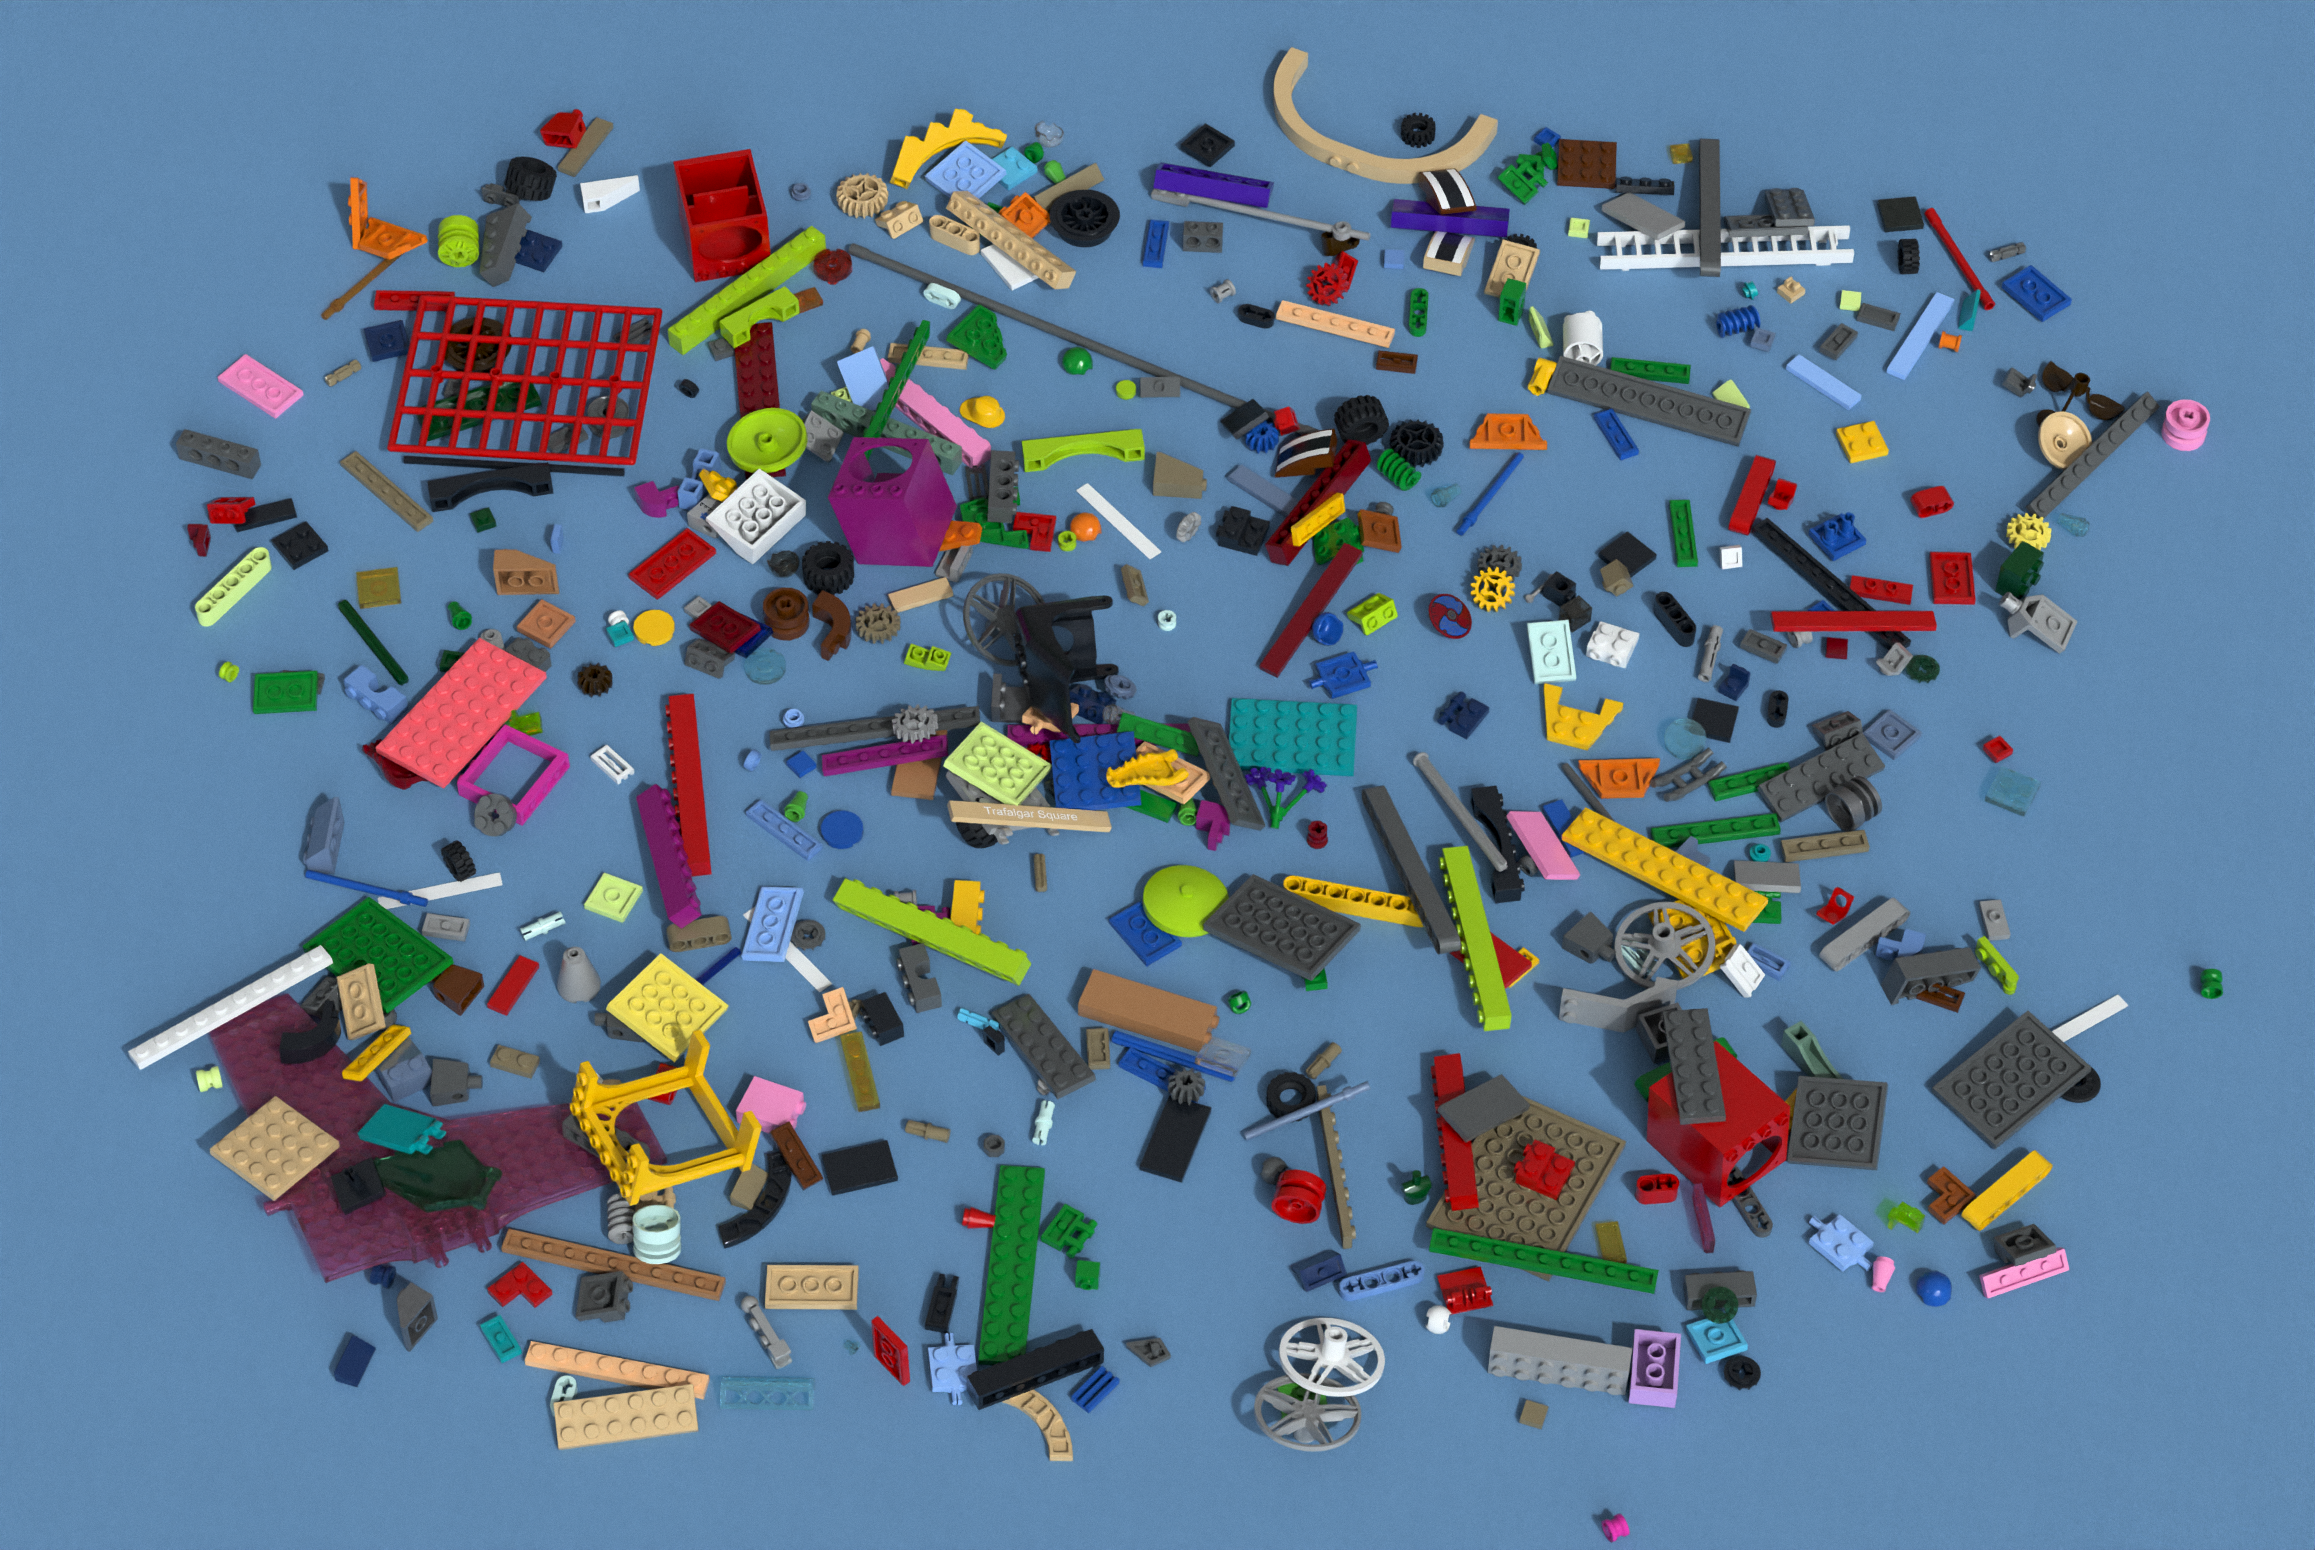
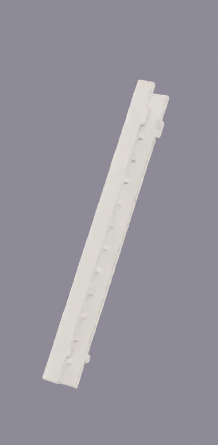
(1735, 258)

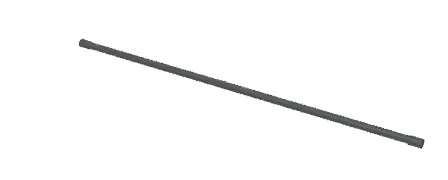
(866, 254)

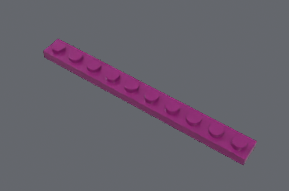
(1023, 736)

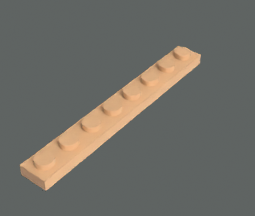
(613, 1368)

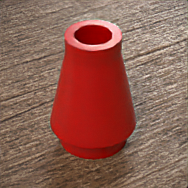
(977, 1219)

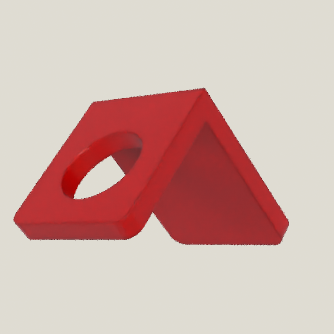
(1832, 911)

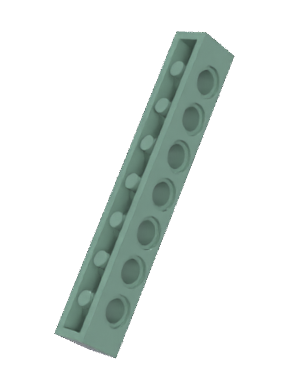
(855, 419)

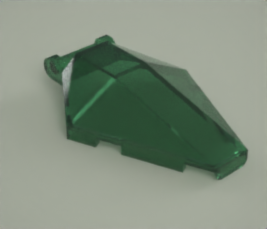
(441, 1179)

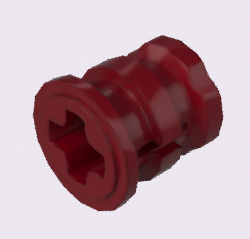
(1317, 835)

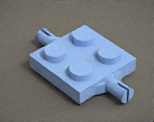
(1841, 1243)
(950, 1367)

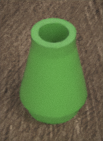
(1054, 171)
(796, 807)
(1187, 813)

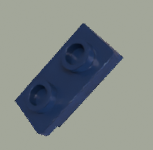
(1090, 702)

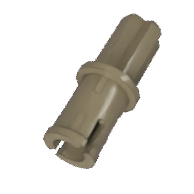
(1323, 1060)
(927, 1131)

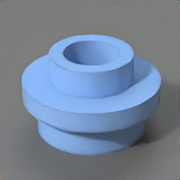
(793, 718)

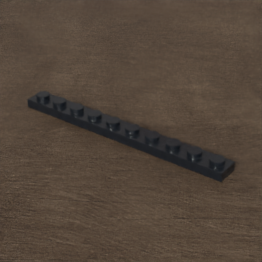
(1821, 577)

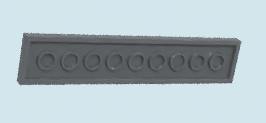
(1649, 401)

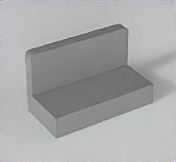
(954, 563)

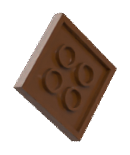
(1587, 164)

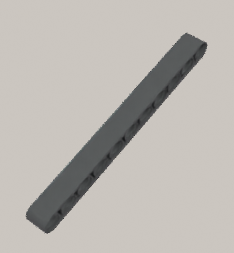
(1709, 207)
(1411, 870)

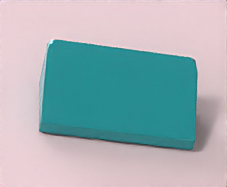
(1969, 311)

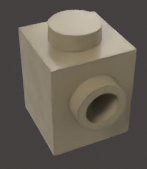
(1616, 578)

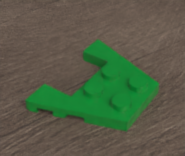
(992, 532)

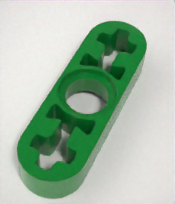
(1423, 306)

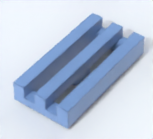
(1765, 962)

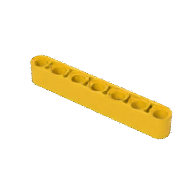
(1370, 903)

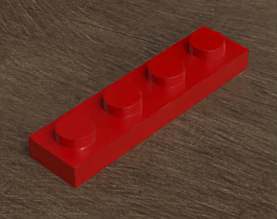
(407, 300)

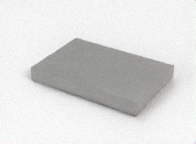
(1768, 876)

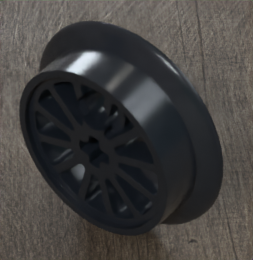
(1083, 226)

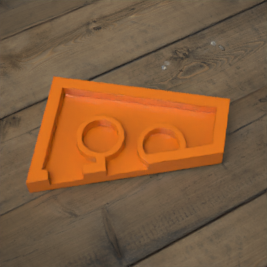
(961, 534)

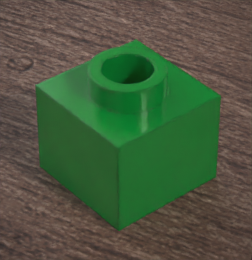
(1087, 1275)

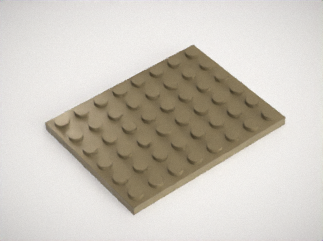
(1518, 1213)

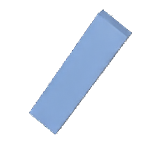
(1823, 382)

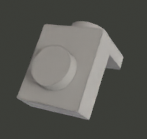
(1895, 660)

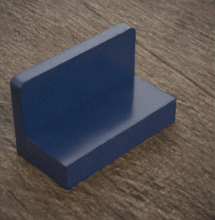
(1320, 1270)

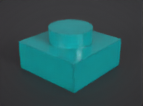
(620, 634)

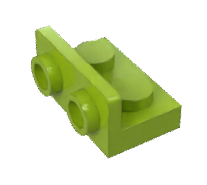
(1373, 613)

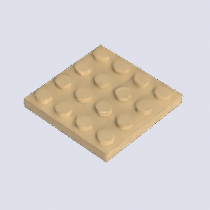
(274, 1148)

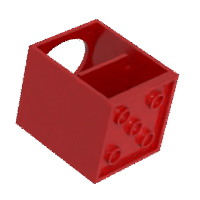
(722, 214)
(1710, 1150)

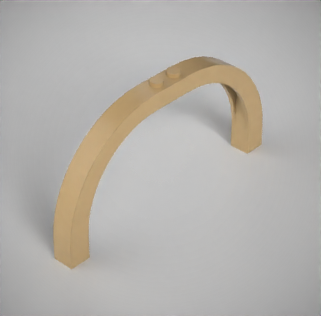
(1358, 161)

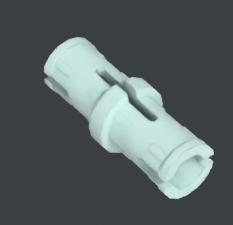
(542, 926)
(1043, 1122)

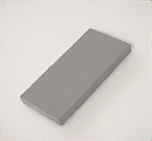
(1643, 216)

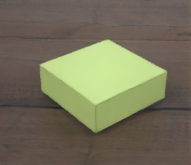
(1578, 227)
(1850, 300)

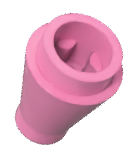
(1882, 1272)

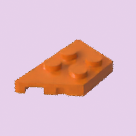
(359, 209)
(389, 239)
(1508, 432)
(1620, 776)

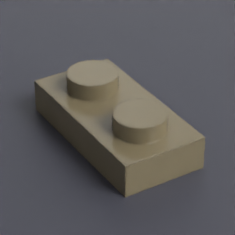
(1134, 585)
(515, 1061)

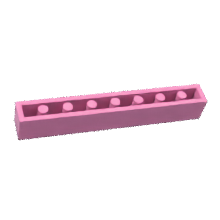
(939, 421)

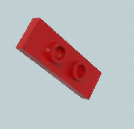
(1882, 589)

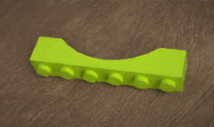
(1123, 445)

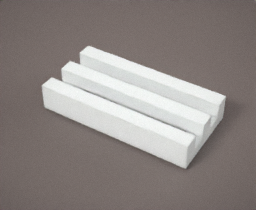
(606, 769)

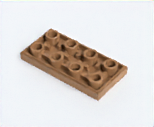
(918, 778)

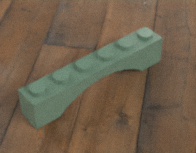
(1807, 1053)

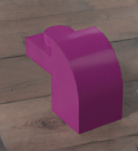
(654, 502)
(1213, 819)

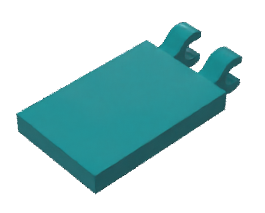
(401, 1130)

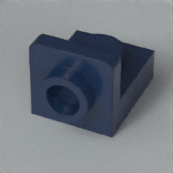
(1735, 682)

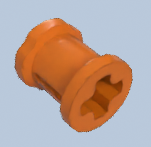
(1950, 341)

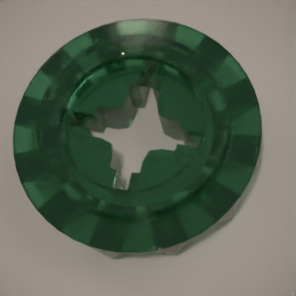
(1927, 663)
(1730, 1305)

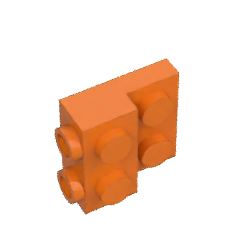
(1026, 215)

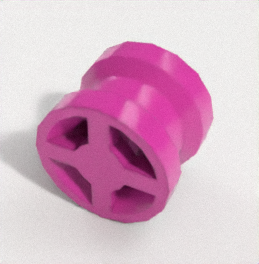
(1615, 1527)

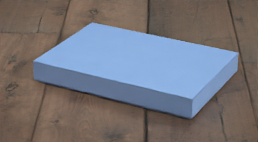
(864, 378)

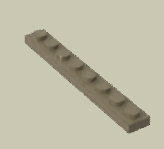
(1337, 1174)

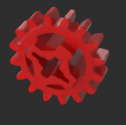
(1327, 292)

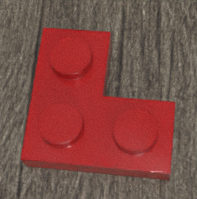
(1040, 526)
(520, 1281)

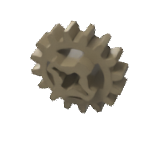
(878, 623)

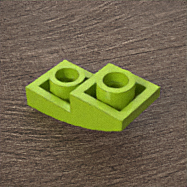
(922, 658)

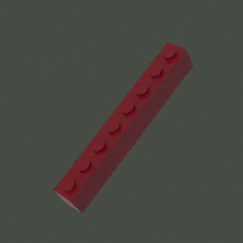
(1347, 467)

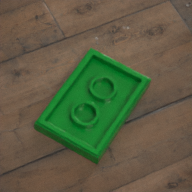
(285, 692)

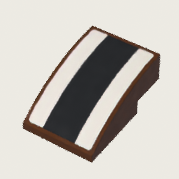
(1447, 191)
(1306, 454)

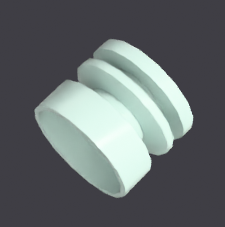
(656, 1234)

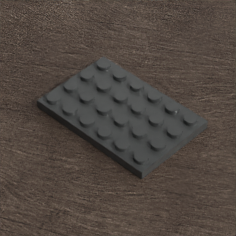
(1282, 927)
(2011, 1079)

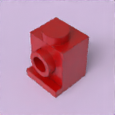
(1286, 421)

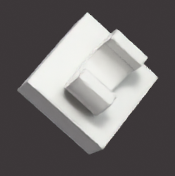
(1731, 557)

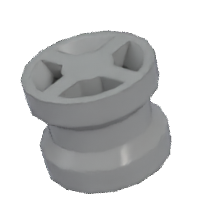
(1798, 638)

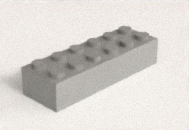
(1559, 1360)

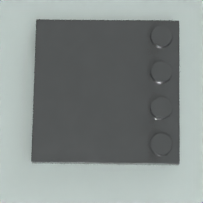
(1838, 1123)

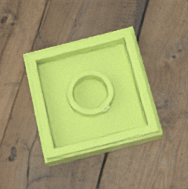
(613, 897)

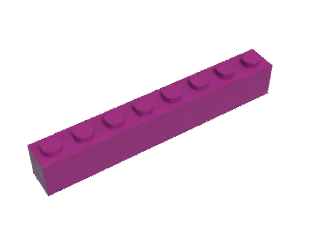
(669, 856)

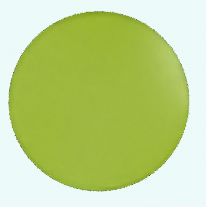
(1126, 389)

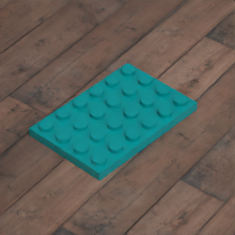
(1294, 736)

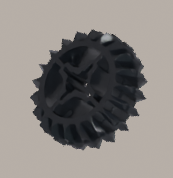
(1416, 437)

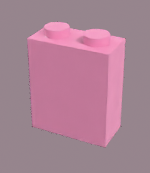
(771, 1104)

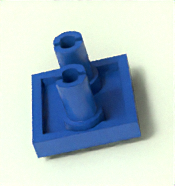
(1838, 536)

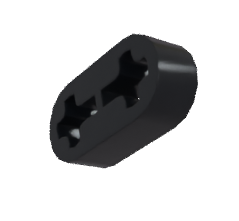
(1256, 316)
(1781, 709)

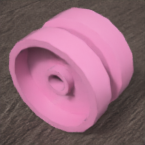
(2185, 425)

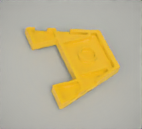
(1575, 726)

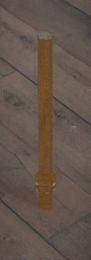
(338, 304)

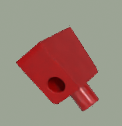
(564, 130)

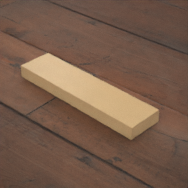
(932, 356)

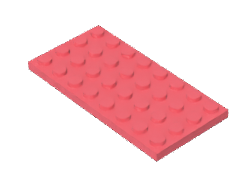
(461, 713)

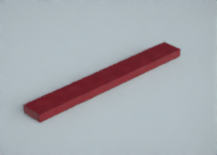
(1310, 609)

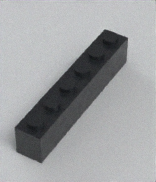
(1035, 1369)

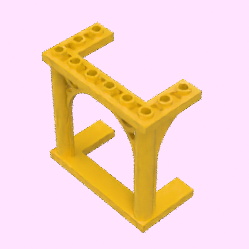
(637, 1175)

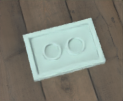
(1551, 652)

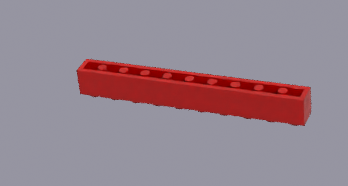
(689, 782)

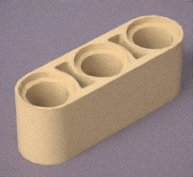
(954, 235)

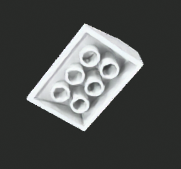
(757, 515)

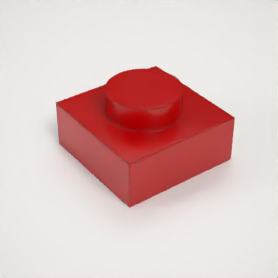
(1997, 749)

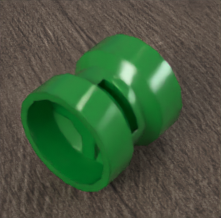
(2212, 980)

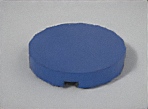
(842, 829)

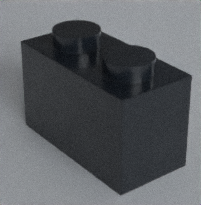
(882, 1019)

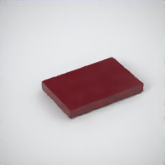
(724, 627)

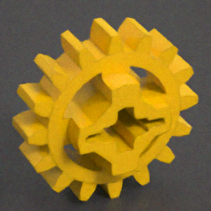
(1499, 585)

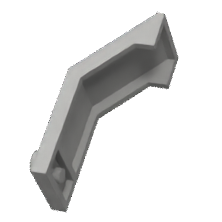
(1612, 1012)

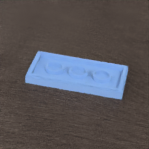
(772, 924)

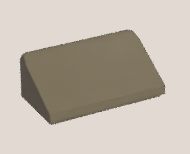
(748, 1187)

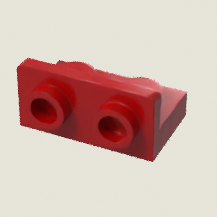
(229, 510)

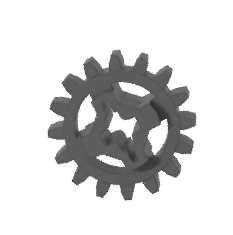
(1502, 559)

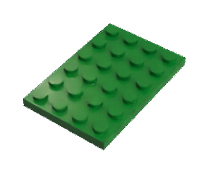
(375, 936)

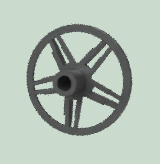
(1002, 618)

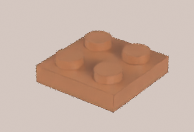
(546, 624)

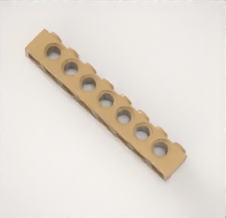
(1011, 239)

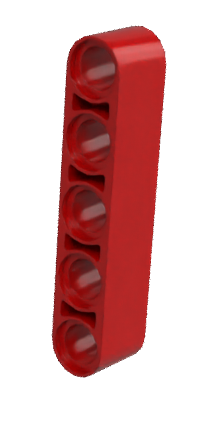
(1752, 495)

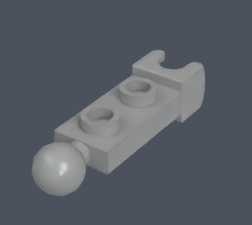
(777, 1348)

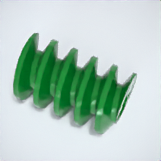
(1398, 470)

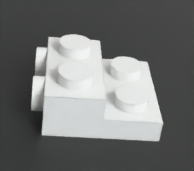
(1612, 644)

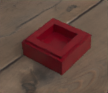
(1836, 648)

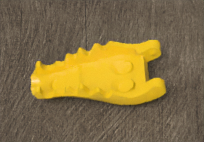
(1147, 770)

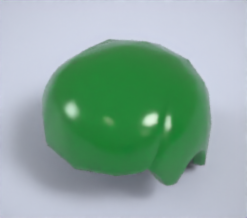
(1077, 361)

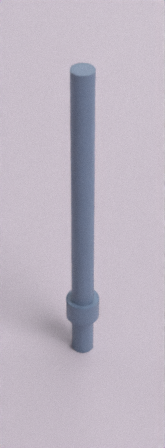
(1347, 1094)

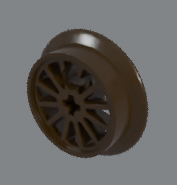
(485, 353)

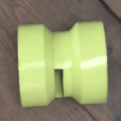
(209, 1079)

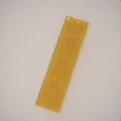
(860, 1071)

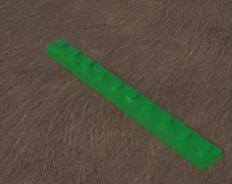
(897, 383)
(1543, 1260)

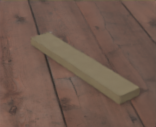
(386, 491)

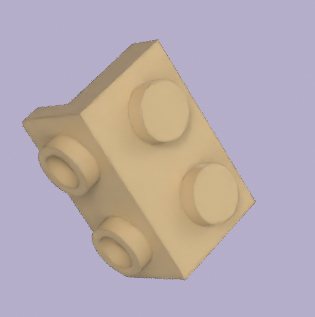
(900, 219)

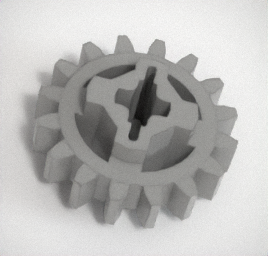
(915, 723)

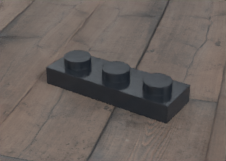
(1645, 186)

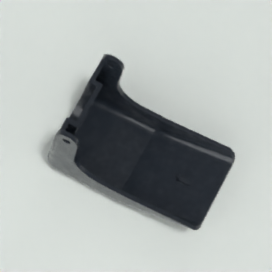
(1049, 669)

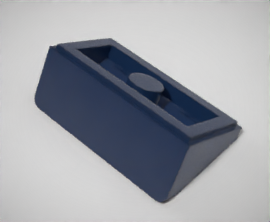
(354, 1362)

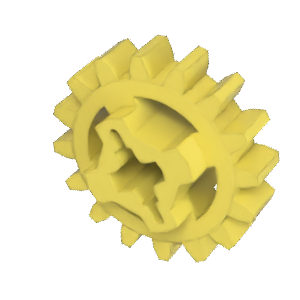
(2029, 530)

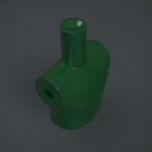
(1416, 1190)

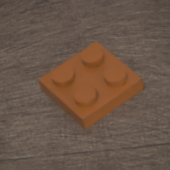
(1379, 530)

